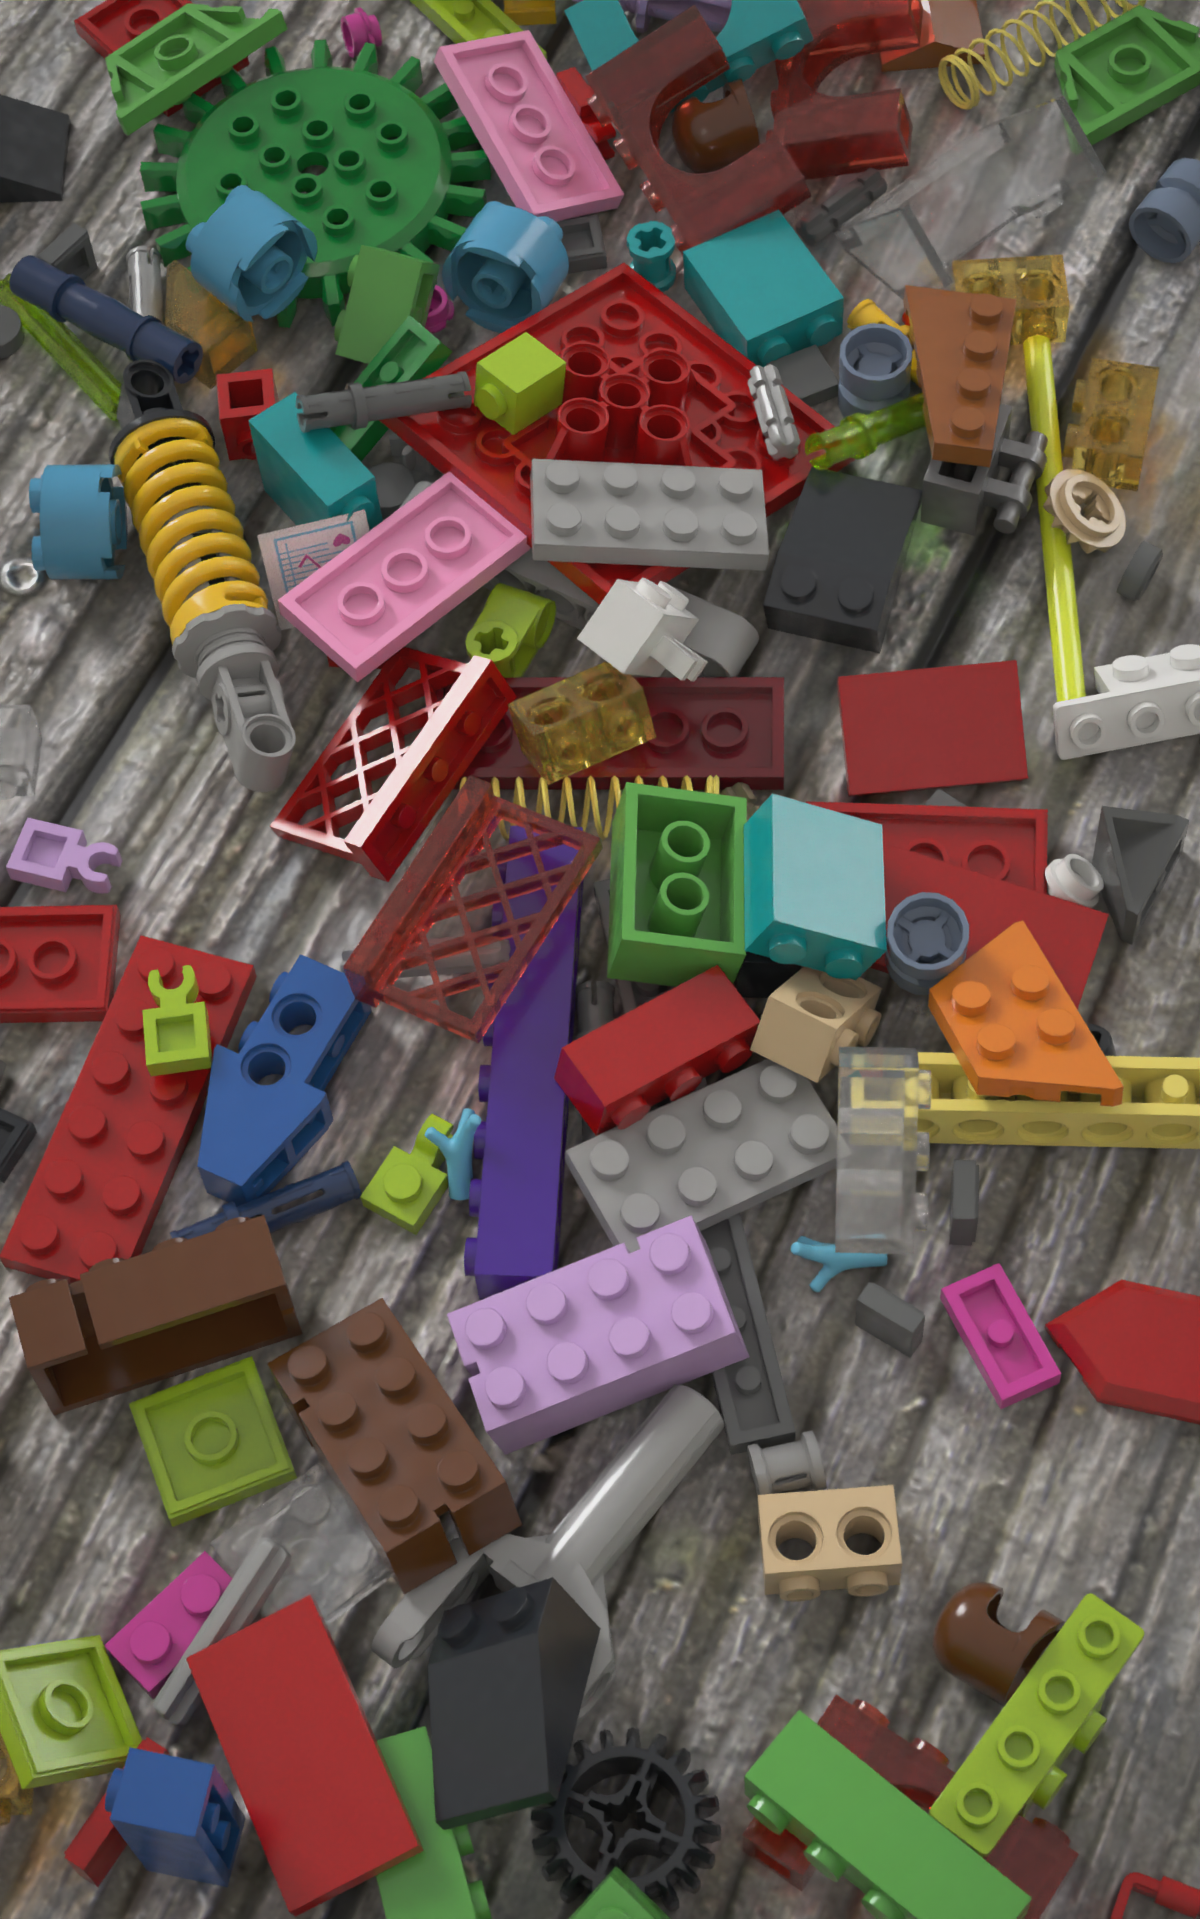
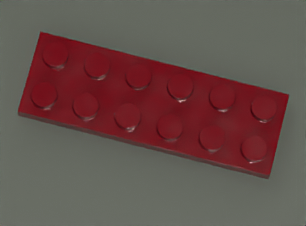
(700, 729)

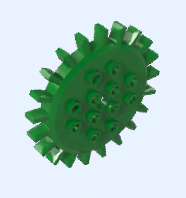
(352, 119)

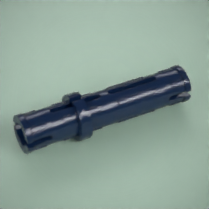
(337, 1185)

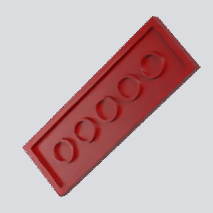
(121, 1125)

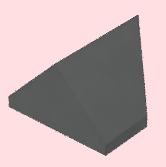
(1135, 859)

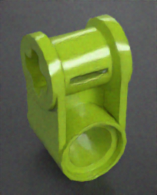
(511, 629)

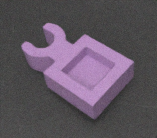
(55, 854)

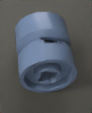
(1169, 216)
(873, 369)
(925, 941)

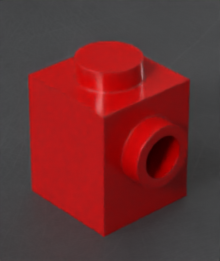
(240, 399)

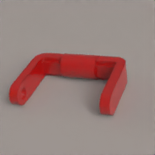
(1166, 1893)

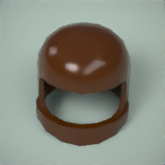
(715, 132)
(981, 1650)

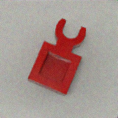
(578, 92)

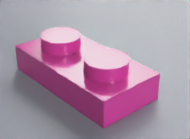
(1000, 1336)
(165, 1628)

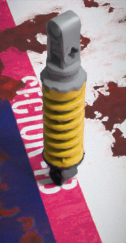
(203, 571)

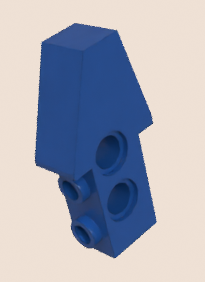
(262, 1131)

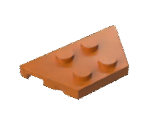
(1019, 1026)

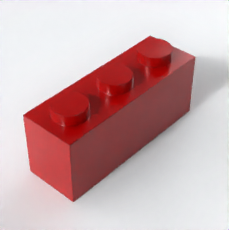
(657, 1051)

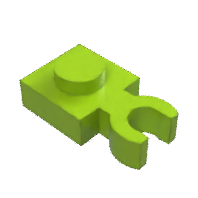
(178, 1030)

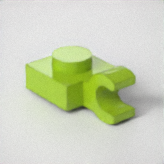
(410, 1184)

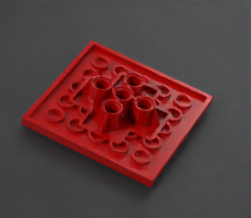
(637, 390)

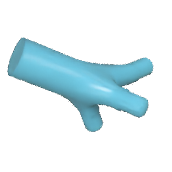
(458, 1153)
(833, 1262)

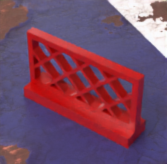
(419, 773)

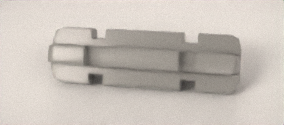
(773, 412)

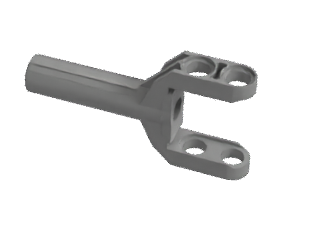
(580, 1546)

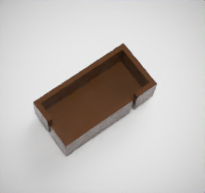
(155, 1314)
(394, 1444)

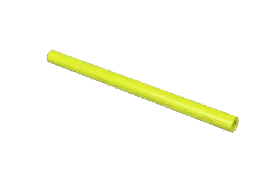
(1055, 550)

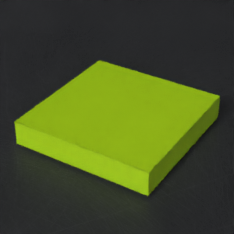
(212, 1441)
(63, 1712)

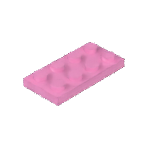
(528, 126)
(403, 576)

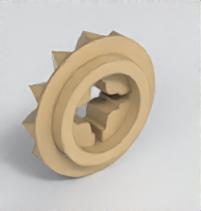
(1103, 517)

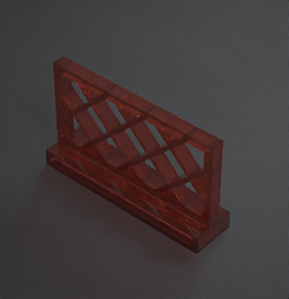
(424, 899)

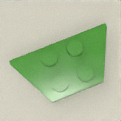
(181, 56)
(1127, 70)

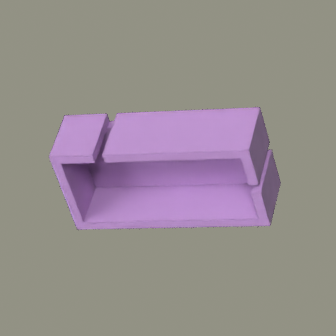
(597, 1336)

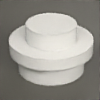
(1074, 880)

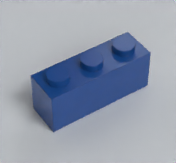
(176, 1816)

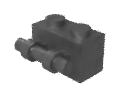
(958, 493)

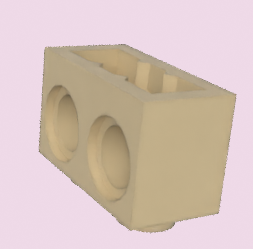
(813, 1018)
(826, 1523)

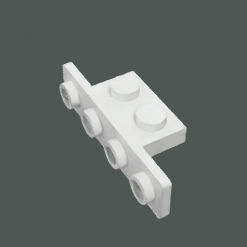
(1136, 704)

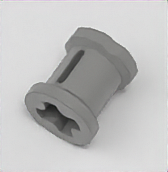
(787, 1466)

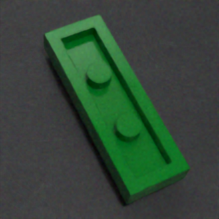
(405, 357)

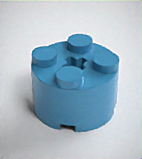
(251, 254)
(506, 266)
(79, 522)

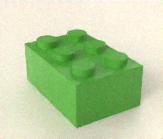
(676, 885)

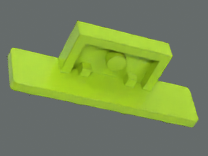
(1039, 1727)

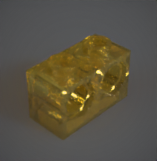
(1032, 280)
(1113, 422)
(581, 721)

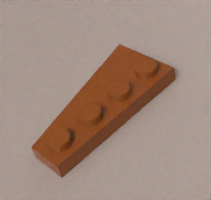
(961, 367)

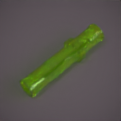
(861, 433)

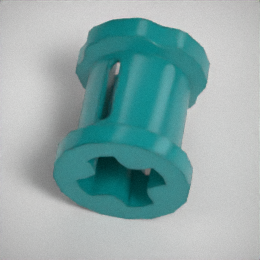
(651, 250)

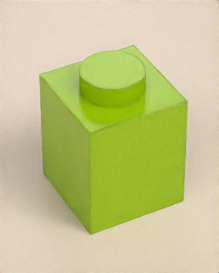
(519, 383)

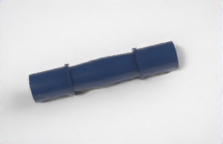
(105, 318)

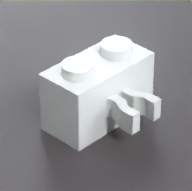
(644, 630)

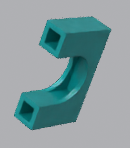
(750, 39)

